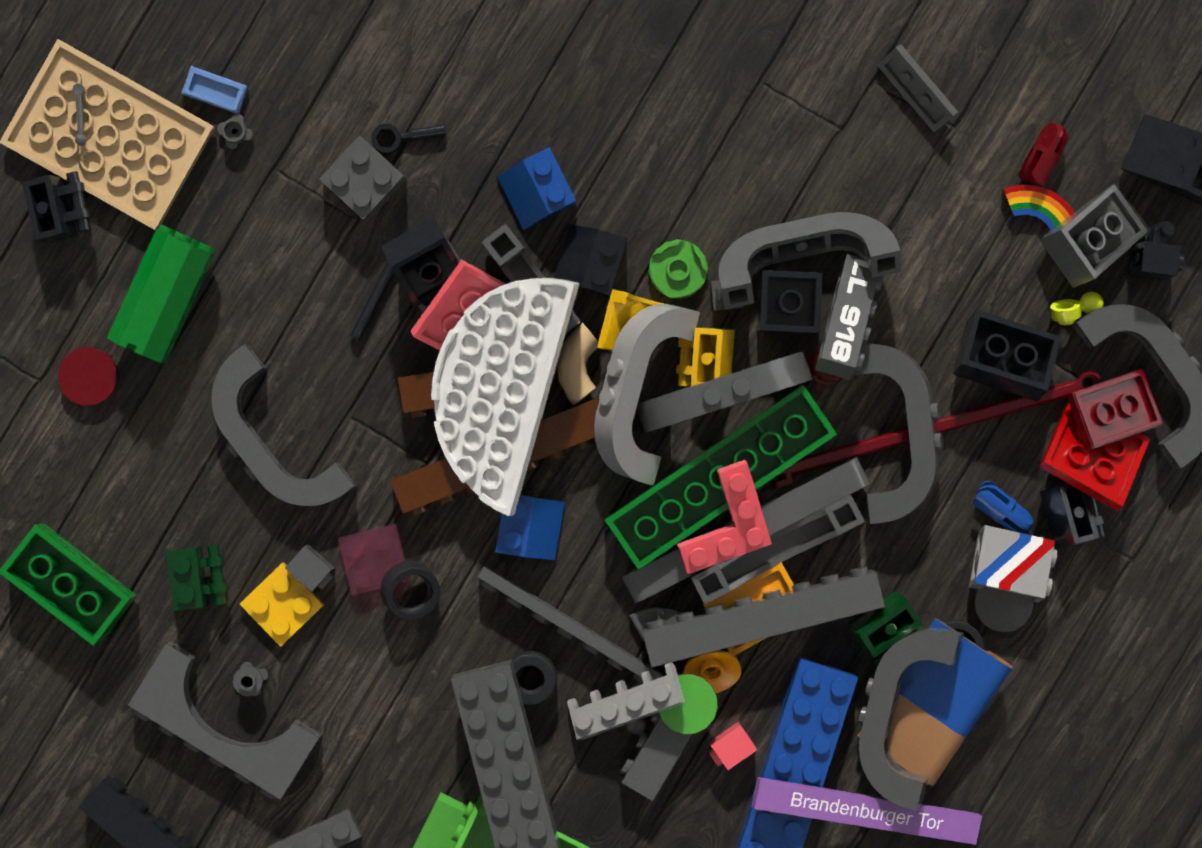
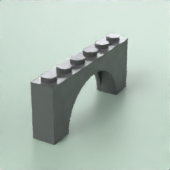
(168, 702)

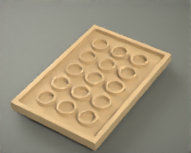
(135, 143)

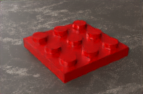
(1101, 472)

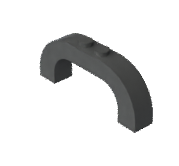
(803, 239)
(1168, 352)
(723, 392)
(923, 437)
(243, 440)
(881, 770)

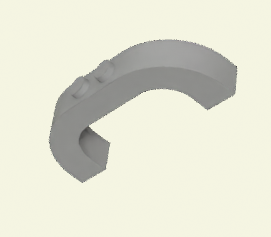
(624, 384)

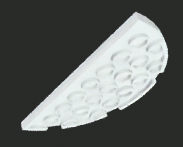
(496, 384)

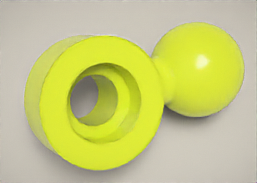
(1069, 310)

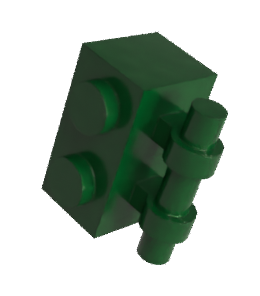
(188, 577)
(885, 626)

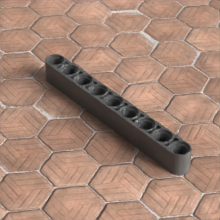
(778, 514)

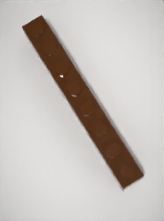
(553, 437)

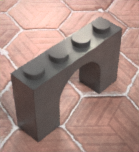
(515, 261)

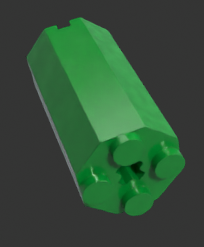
(161, 294)

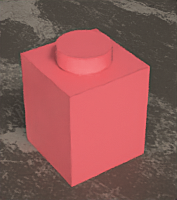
(731, 746)

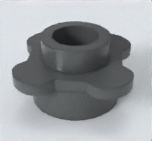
(227, 127)

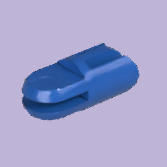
(1002, 508)

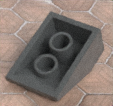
(1094, 237)

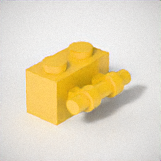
(711, 356)

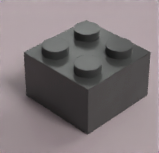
(363, 179)

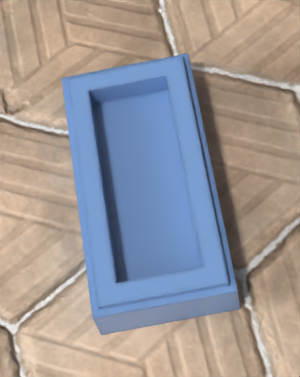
(214, 90)

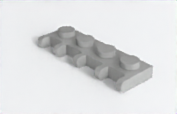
(626, 705)

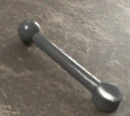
(79, 90)

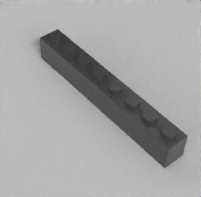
(762, 617)

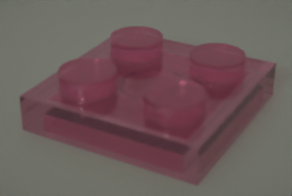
(370, 556)

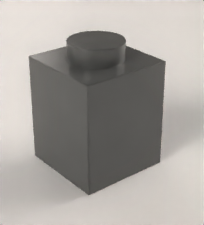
(311, 568)

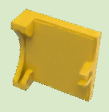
(620, 310)

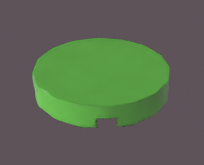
(678, 269)
(698, 708)

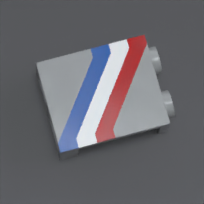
(1013, 562)

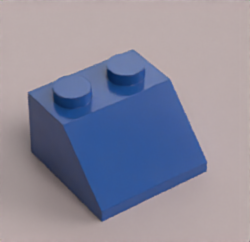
(537, 189)
(532, 529)

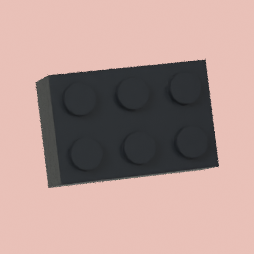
(1007, 355)

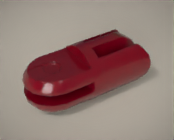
(1044, 154)

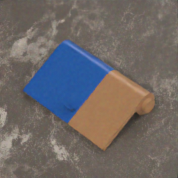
(941, 707)

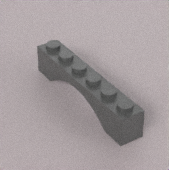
(786, 543)

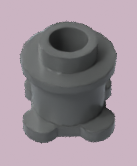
(257, 676)

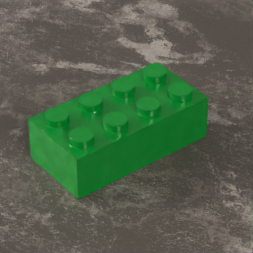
(67, 583)

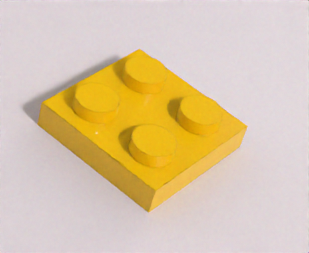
(281, 604)

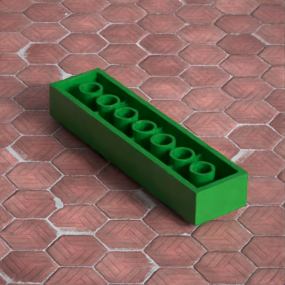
(694, 492)

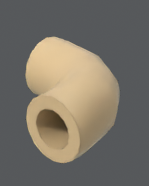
(573, 362)

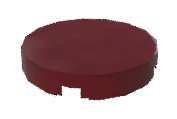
(88, 376)

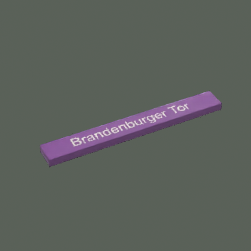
(865, 811)

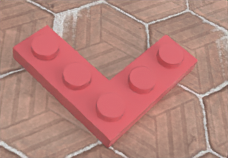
(743, 536)

